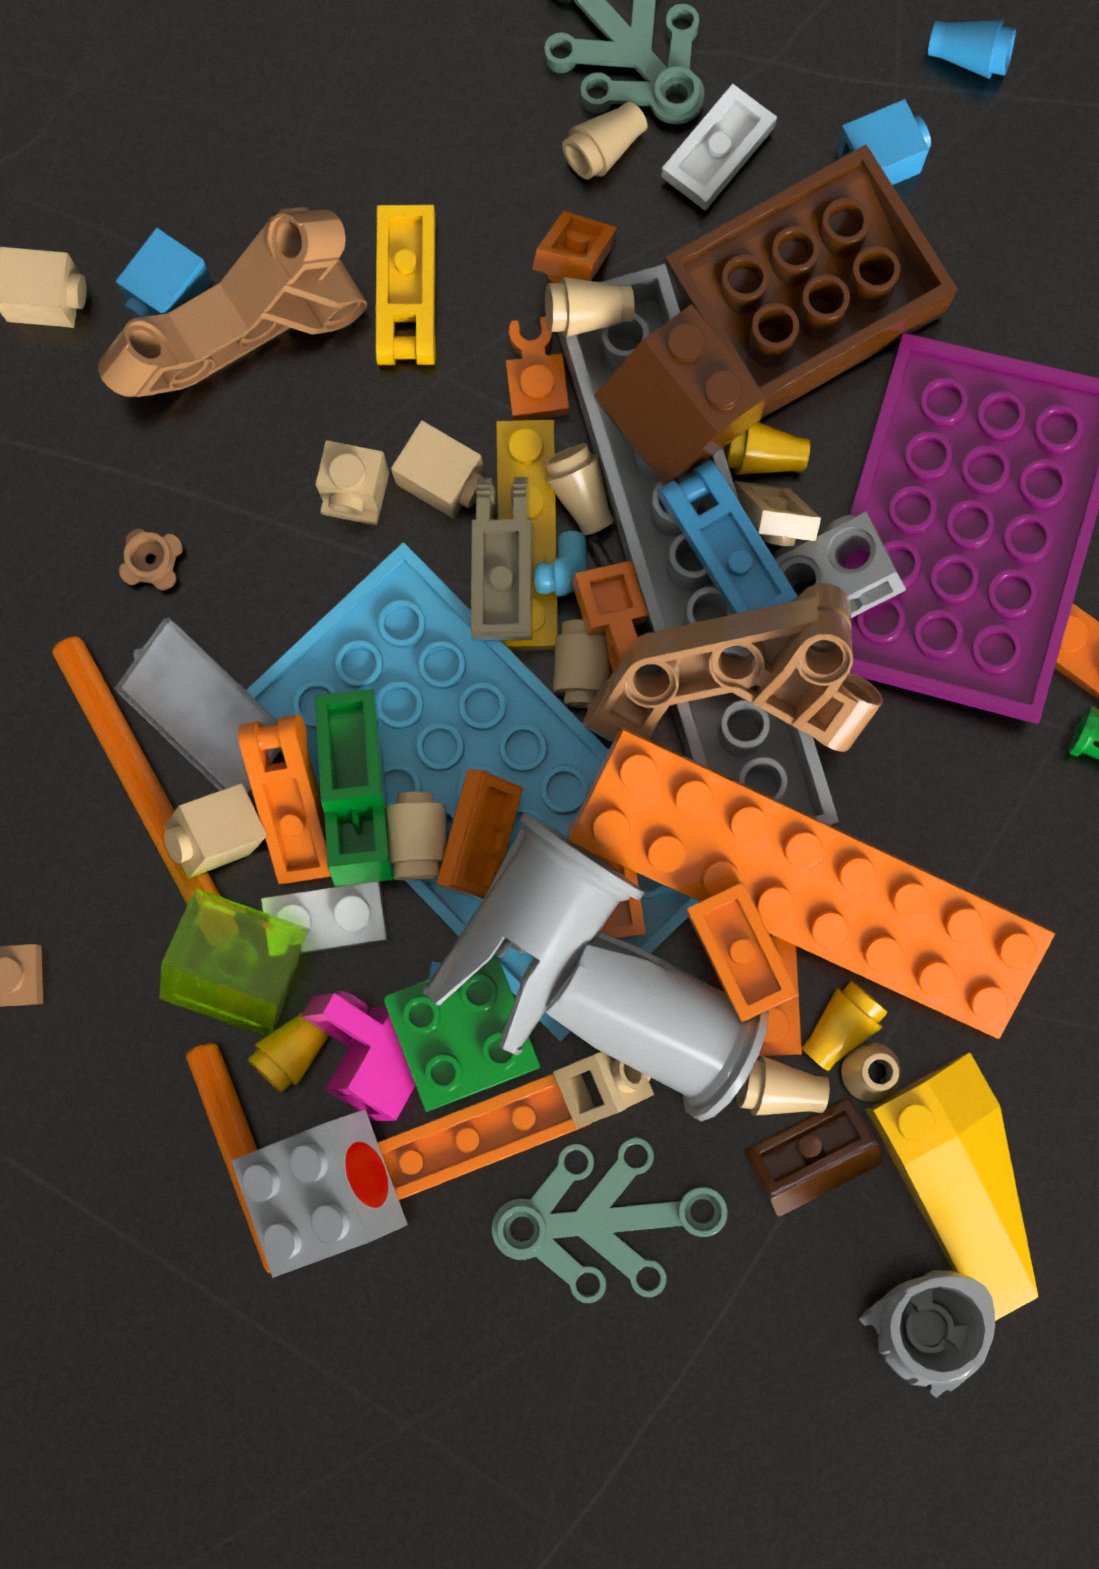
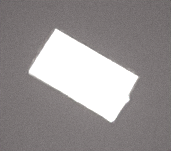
(193, 704)

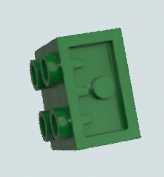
(457, 1044)

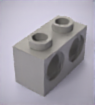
(826, 558)

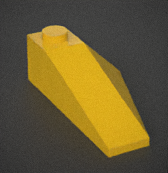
(959, 1170)

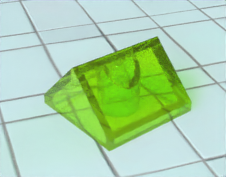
(231, 962)

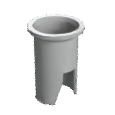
(548, 905)
(660, 1023)

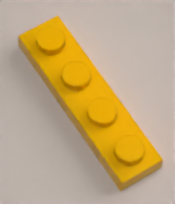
(522, 453)

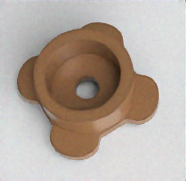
(142, 544)

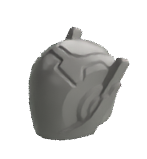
(934, 1328)

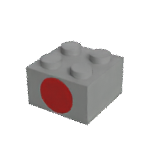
(319, 1193)

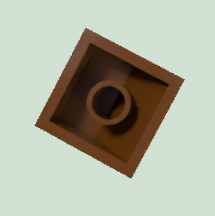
(680, 397)

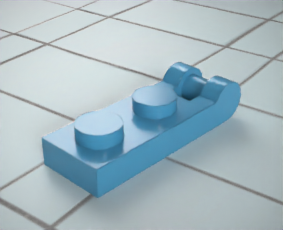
(726, 542)

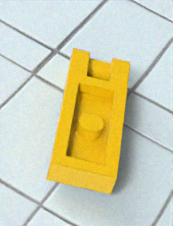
(405, 282)

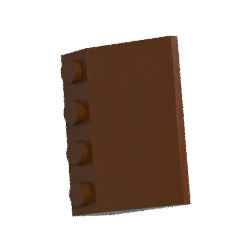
(814, 278)

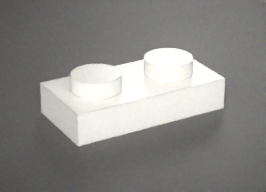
(718, 147)
(334, 915)

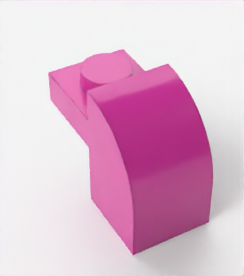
(374, 1067)

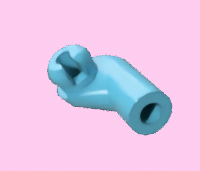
(570, 560)

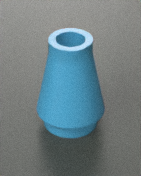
(974, 45)

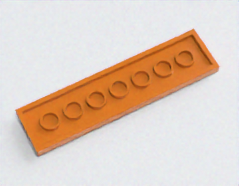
(810, 882)

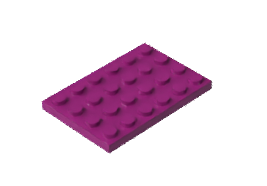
(988, 515)

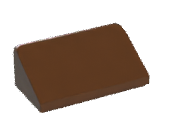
(814, 1156)

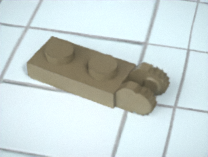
(502, 566)

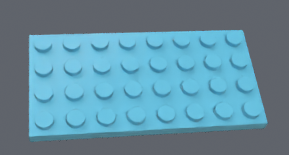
(450, 710)

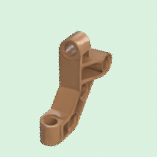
(278, 283)
(794, 670)

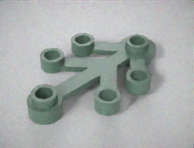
(633, 49)
(597, 1222)

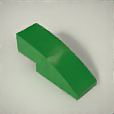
(353, 787)

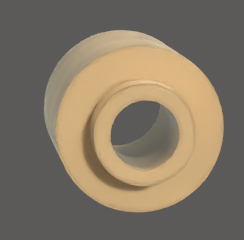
(579, 664)
(416, 836)

